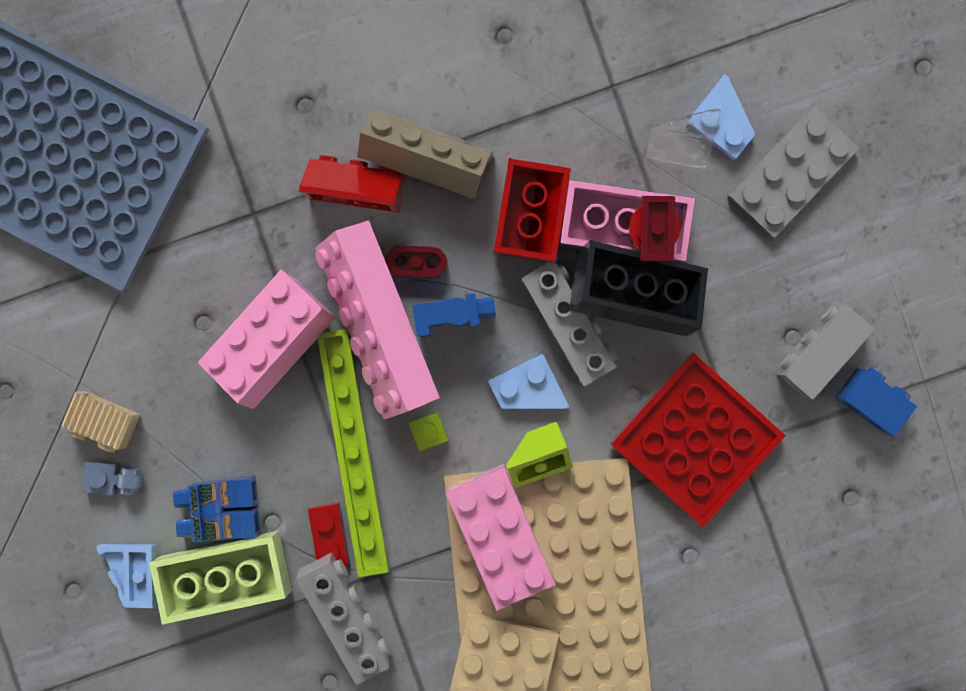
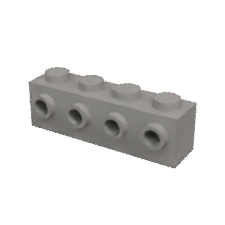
(571, 330)
(343, 618)

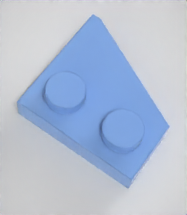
(733, 127)
(528, 387)
(131, 572)

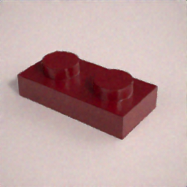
(657, 229)

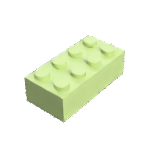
(220, 577)

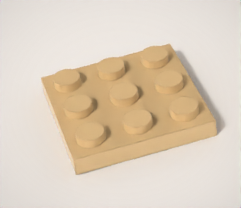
(503, 656)

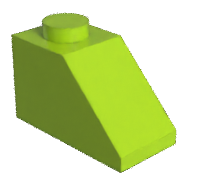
(539, 456)

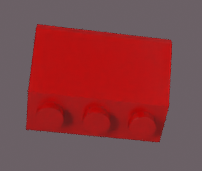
(352, 184)
(531, 211)

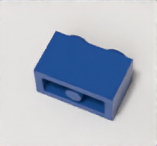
(876, 401)

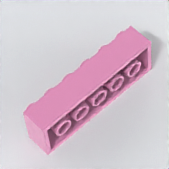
(375, 320)

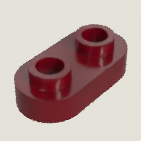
(416, 261)

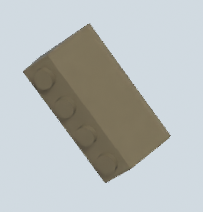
(423, 153)

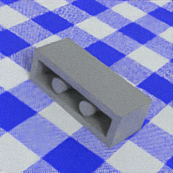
(824, 350)

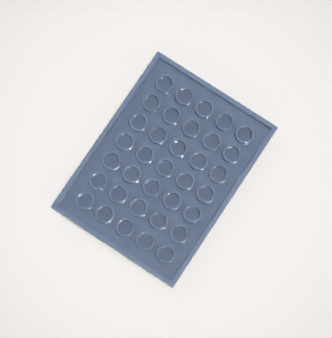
(85, 159)

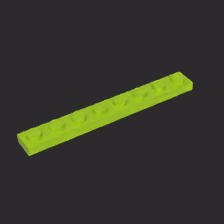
(353, 453)

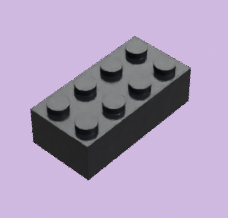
(646, 294)

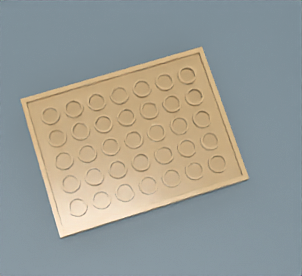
(591, 549)

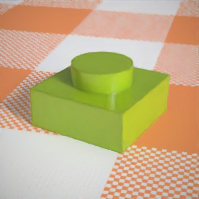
(428, 431)

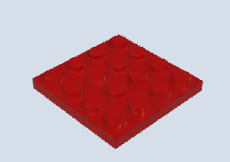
(697, 439)

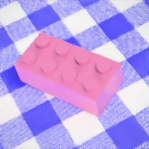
(604, 216)
(266, 340)
(500, 537)

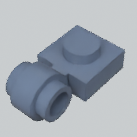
(105, 479)

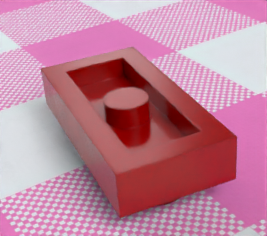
(328, 531)

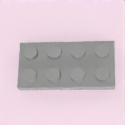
(793, 172)

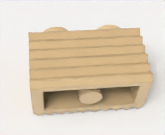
(100, 421)

